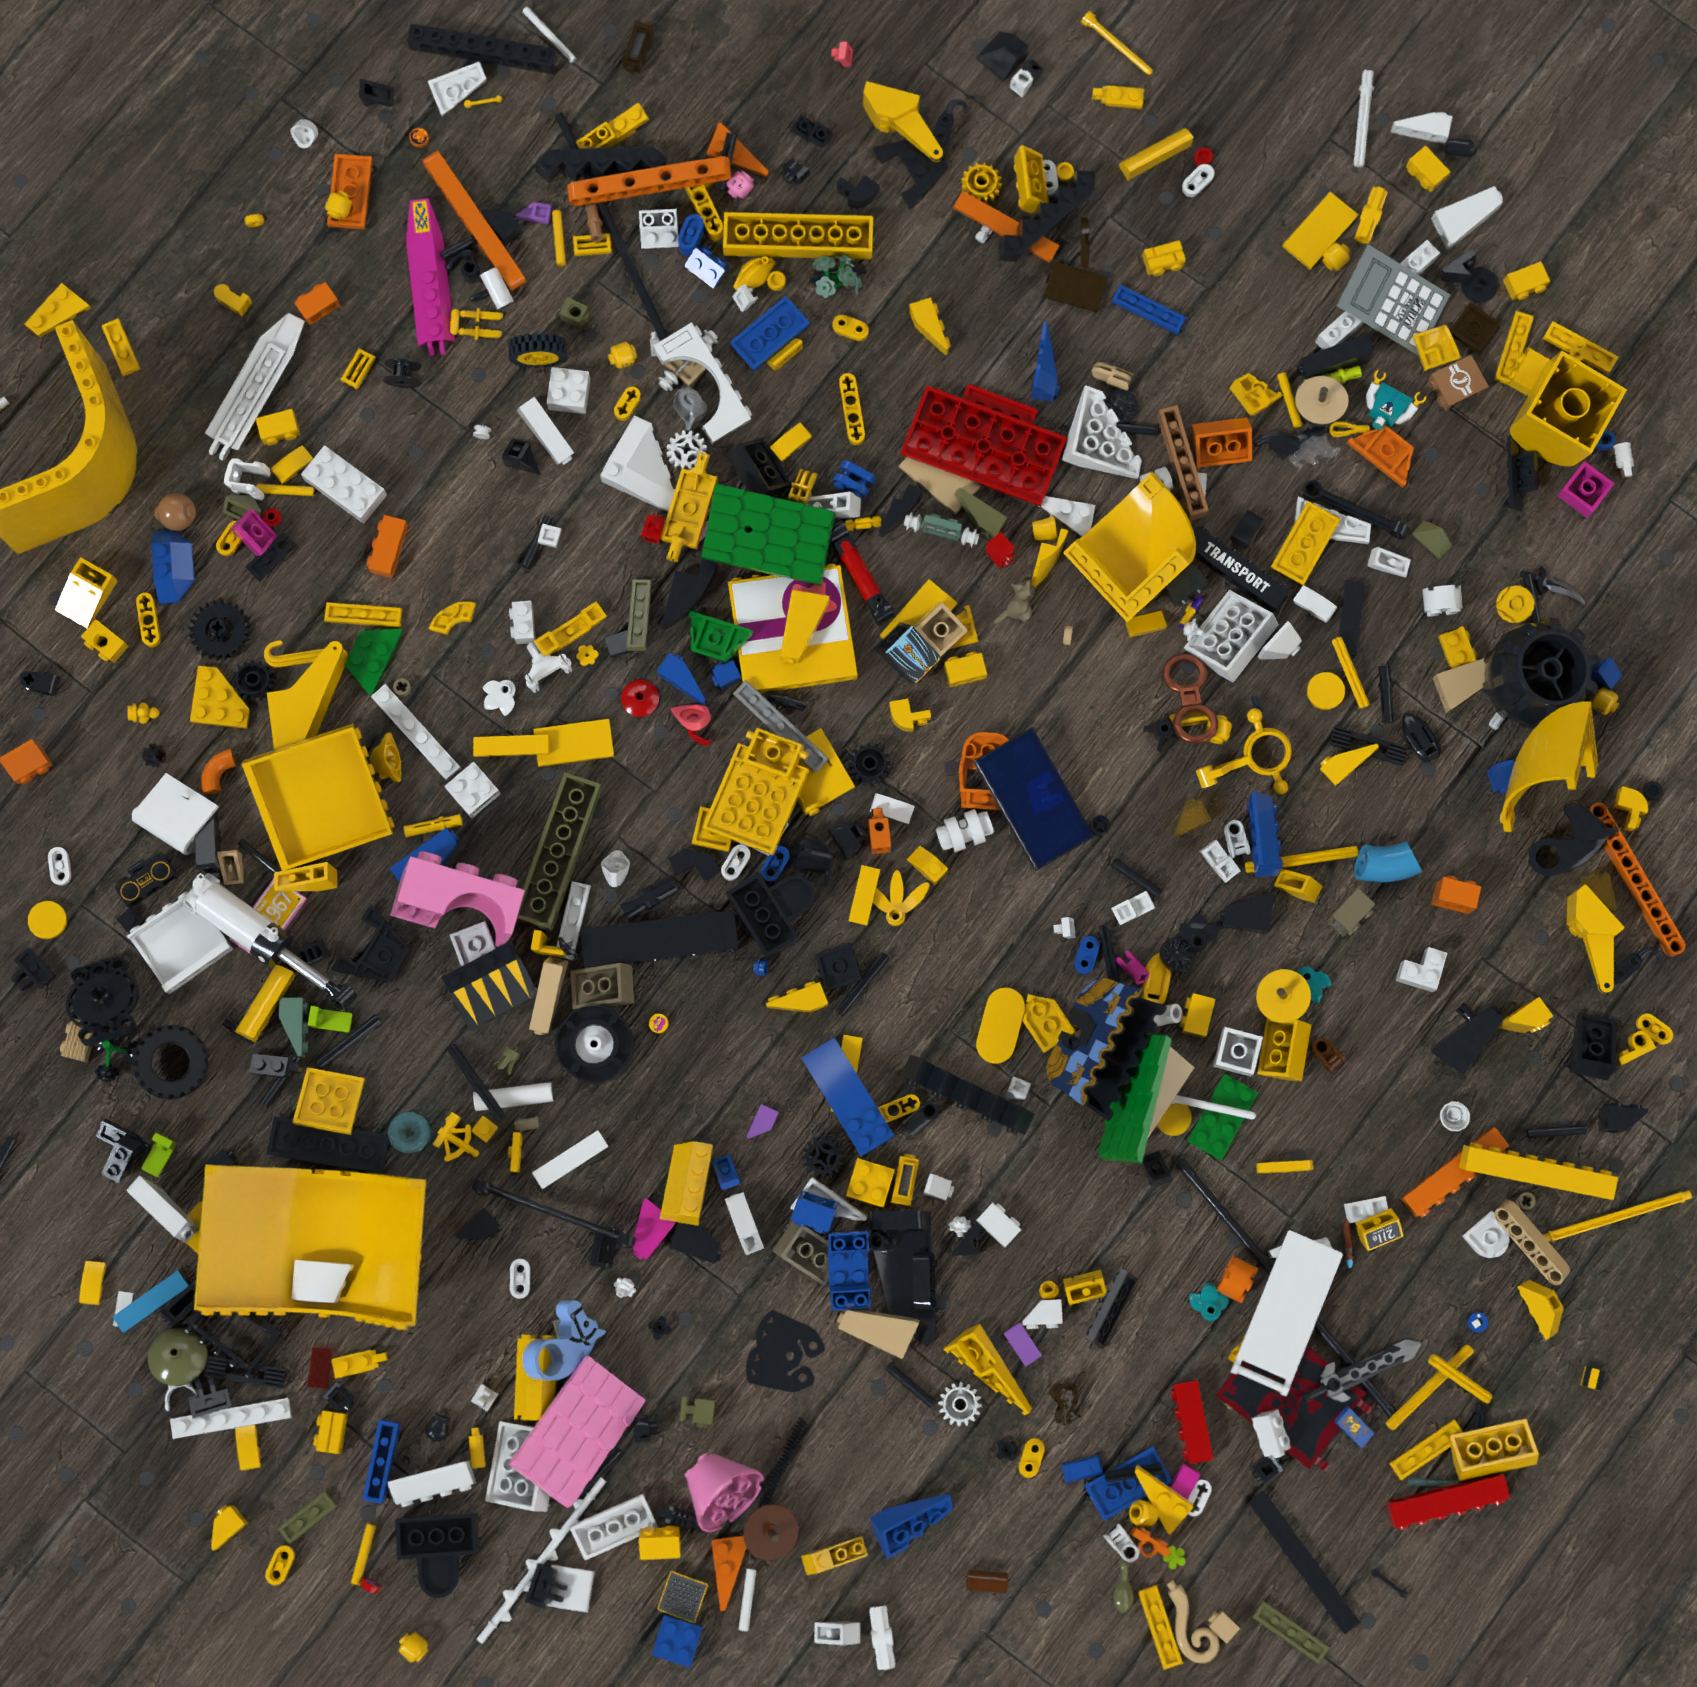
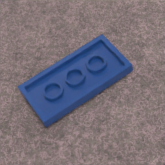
(769, 333)
(1118, 1495)

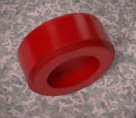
(1203, 156)
(370, 1585)

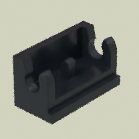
(603, 1250)

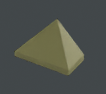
(238, 505)
(1432, 538)

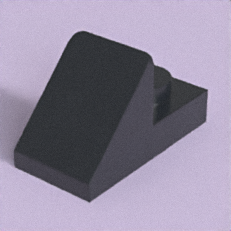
(377, 93)
(1458, 269)
(1156, 1169)
(965, 1246)

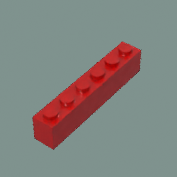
(1447, 1500)

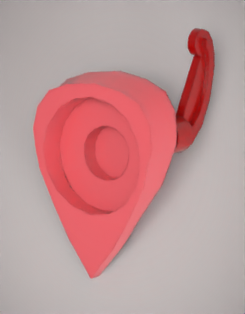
(693, 718)

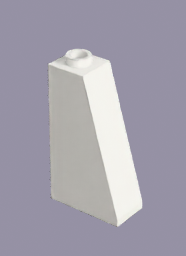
(1464, 216)
(545, 431)
(162, 1208)

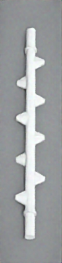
(548, 1554)

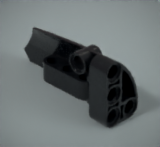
(907, 1267)

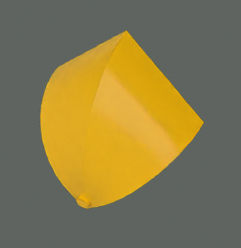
(1136, 547)
(1553, 752)

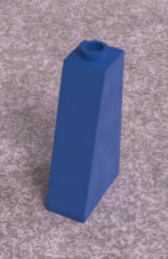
(442, 845)

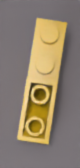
(615, 131)

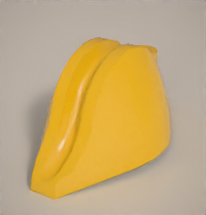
(754, 272)
(386, 759)

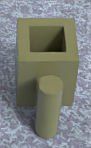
(702, 1411)

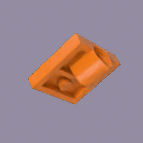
(1156, 1544)

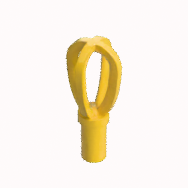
(1354, 429)

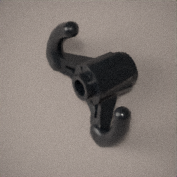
(469, 270)

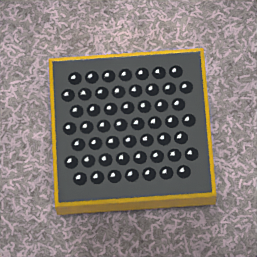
(682, 1596)

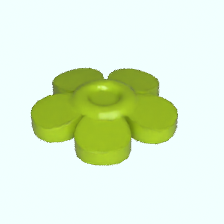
(1175, 1557)

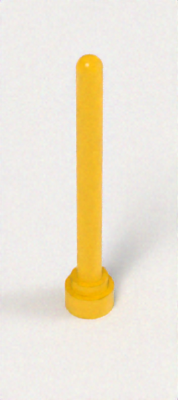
(1090, 21)

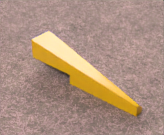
(980, 1355)

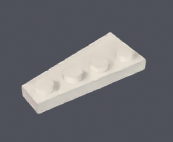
(1348, 529)

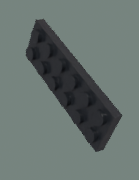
(356, 1151)

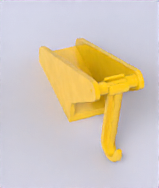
(301, 709)

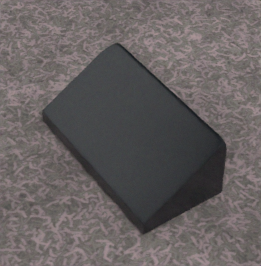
(617, 644)

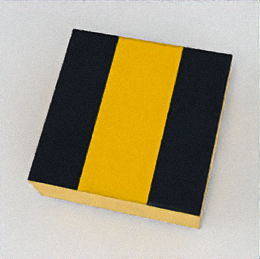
(1592, 1378)

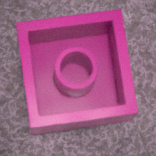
(1585, 489)

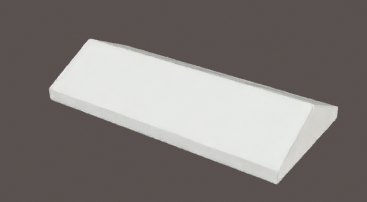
(613, 1526)

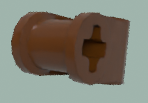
(1328, 1055)

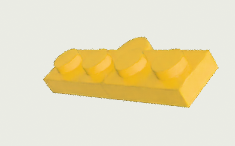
(1580, 347)

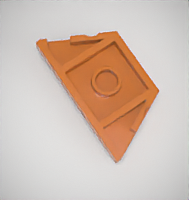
(1386, 452)

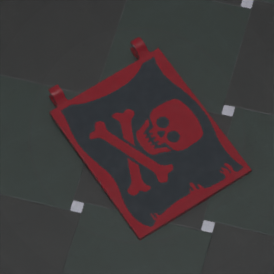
(1309, 1422)

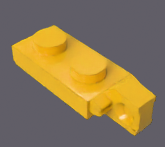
(1119, 96)
(357, 1363)

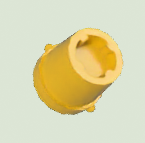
(1045, 529)

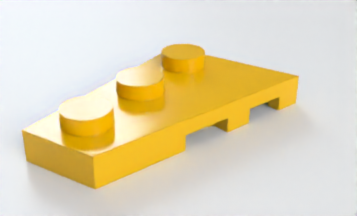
(56, 309)

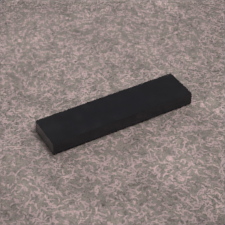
(1351, 615)

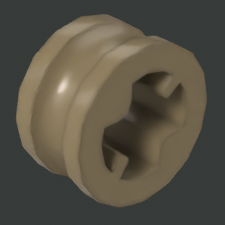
(404, 682)
(1531, 1203)

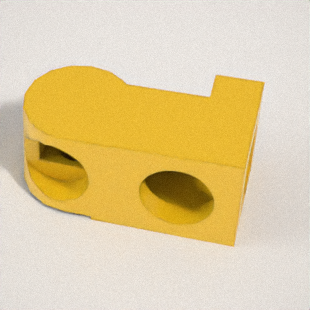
(235, 303)

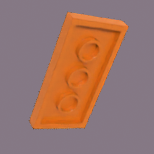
(353, 177)

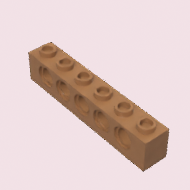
(1182, 463)

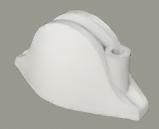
(615, 868)

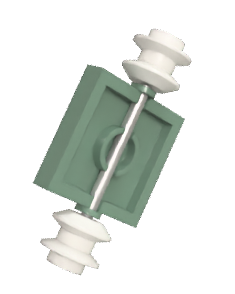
(944, 528)

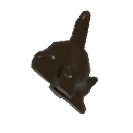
(1065, 1396)

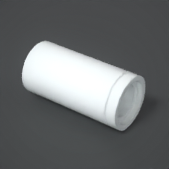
(496, 288)

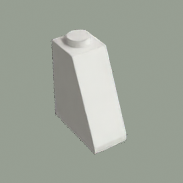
(744, 1223)

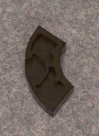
(1084, 247)

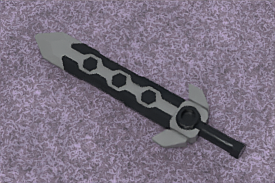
(1360, 1371)

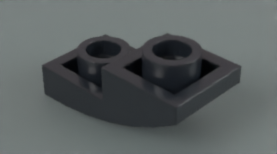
(810, 131)

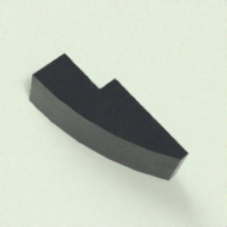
(899, 509)

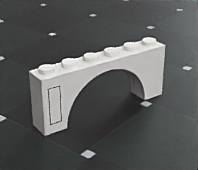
(688, 345)

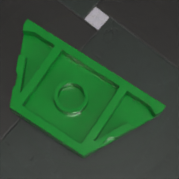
(716, 637)
(371, 656)

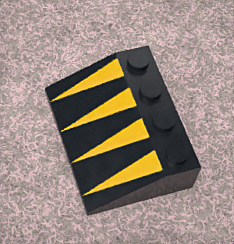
(490, 985)

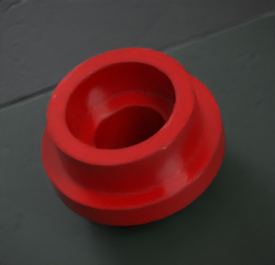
(274, 522)

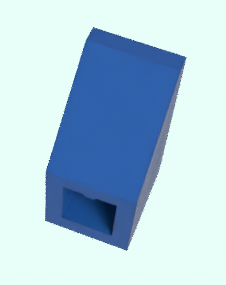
(1606, 674)

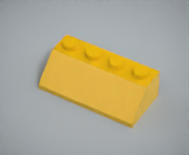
(687, 1182)
(1493, 1449)

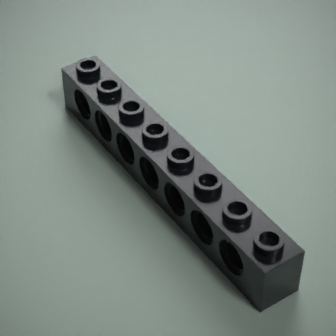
(482, 48)

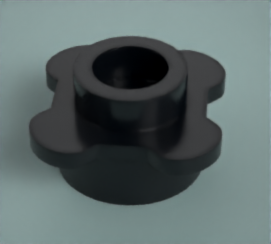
(654, 1327)
(1008, 1455)

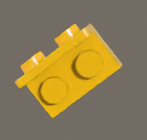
(1457, 648)

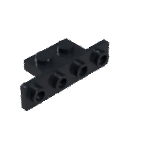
(1522, 473)

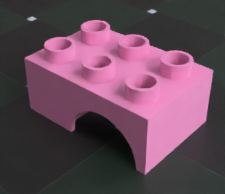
(433, 890)

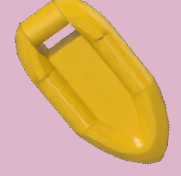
(1158, 980)

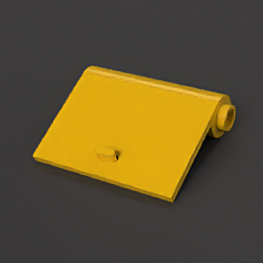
(827, 782)

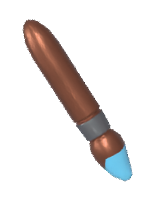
(1348, 1243)

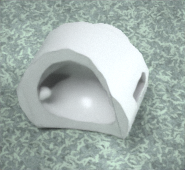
(304, 133)

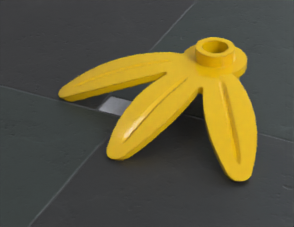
(896, 906)

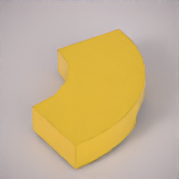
(451, 616)

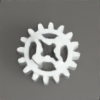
(680, 448)

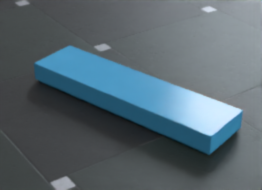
(150, 1301)

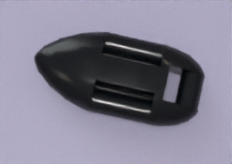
(1420, 737)

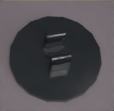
(1482, 285)

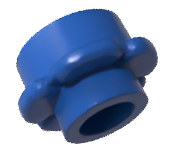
(760, 967)

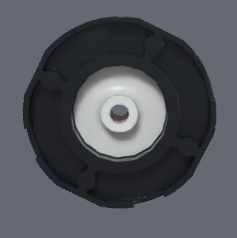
(578, 1034)

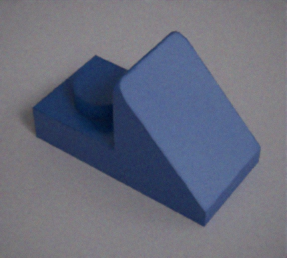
(726, 1172)

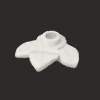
(497, 698)

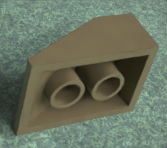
(602, 986)
(805, 1251)

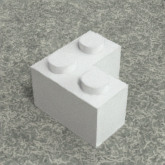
(1423, 975)

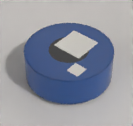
(1477, 1322)

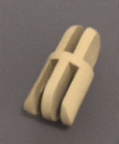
(1112, 375)

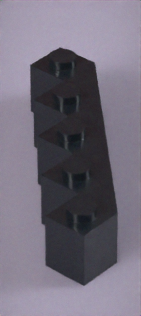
(597, 161)
(1047, 216)
(967, 1095)

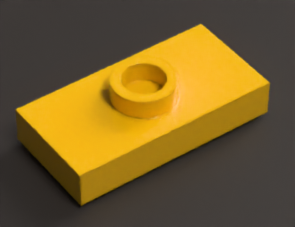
(514, 1152)

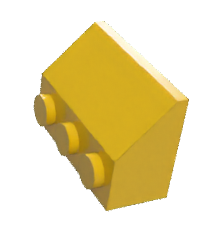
(1030, 179)
(1528, 1017)
(1284, 1050)

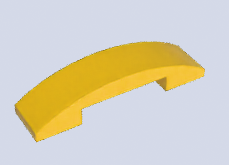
(571, 630)

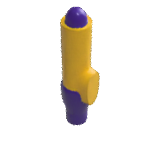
(1190, 611)

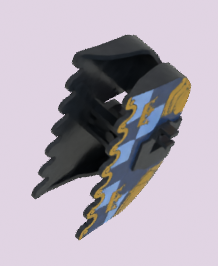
(1112, 1032)

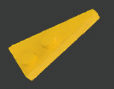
(1170, 1504)

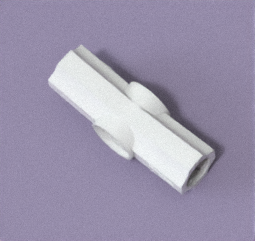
(882, 1638)

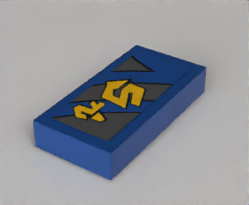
(1354, 1427)

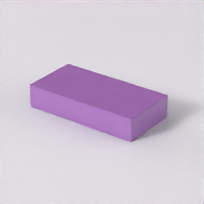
(1022, 1344)

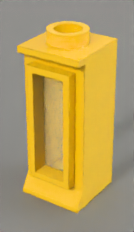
(905, 1180)

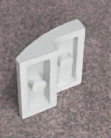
(578, 1591)

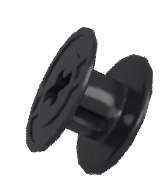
(402, 373)

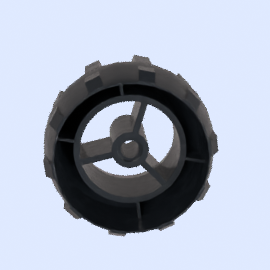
(1506, 674)

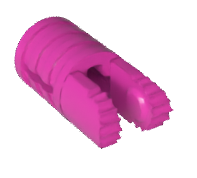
(1134, 968)

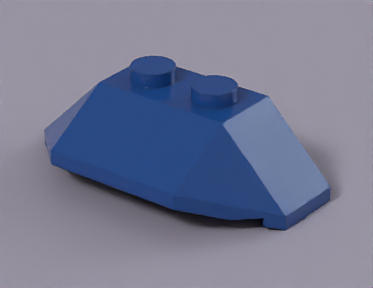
(171, 565)

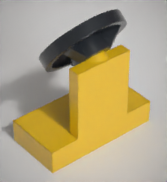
(540, 948)

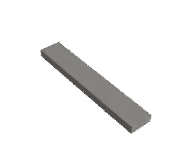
(778, 723)

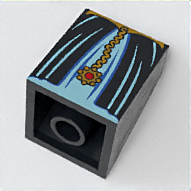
(908, 653)

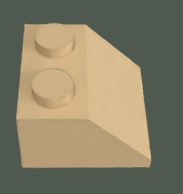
(940, 628)

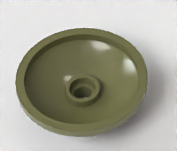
(184, 1366)

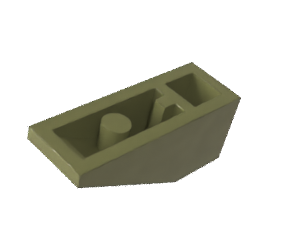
(984, 518)

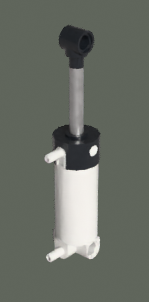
(256, 933)

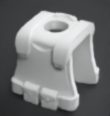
(236, 467)

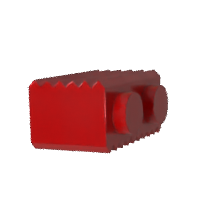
(1000, 551)

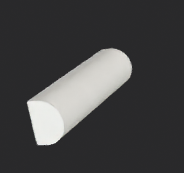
(517, 1096)

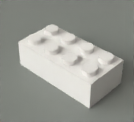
(344, 484)

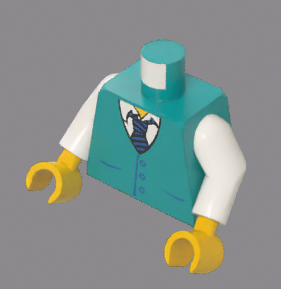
(1389, 405)

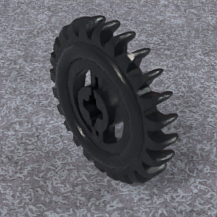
(220, 612)

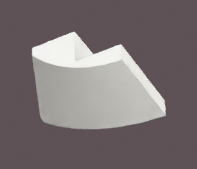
(319, 1280)

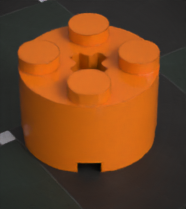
(1236, 1279)

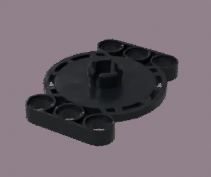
(115, 993)

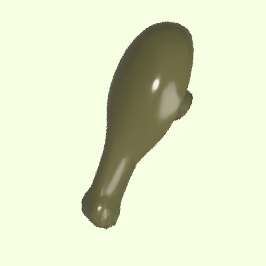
(1123, 1592)

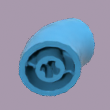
(1386, 863)

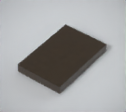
(1075, 287)

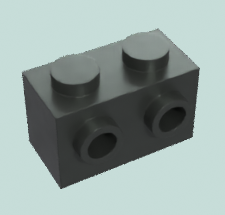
(1185, 586)

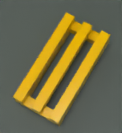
(596, 251)
(356, 385)

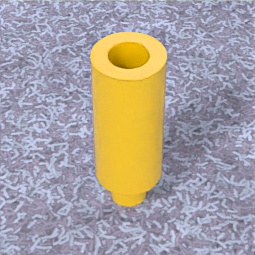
(476, 1446)

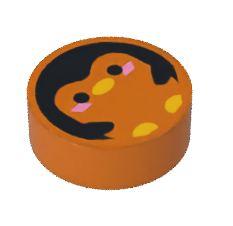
(419, 137)

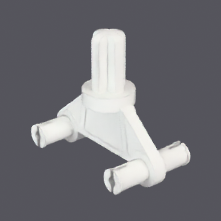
(544, 666)

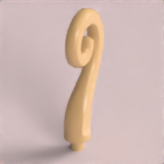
(1181, 1603)

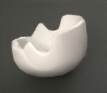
(1455, 1116)

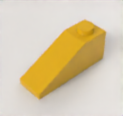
(306, 878)

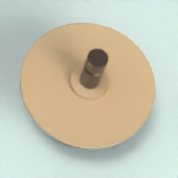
(1321, 400)

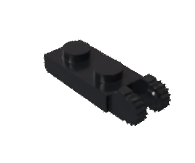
(265, 563)

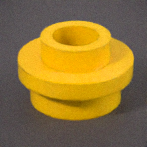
(1049, 1286)

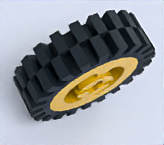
(537, 350)

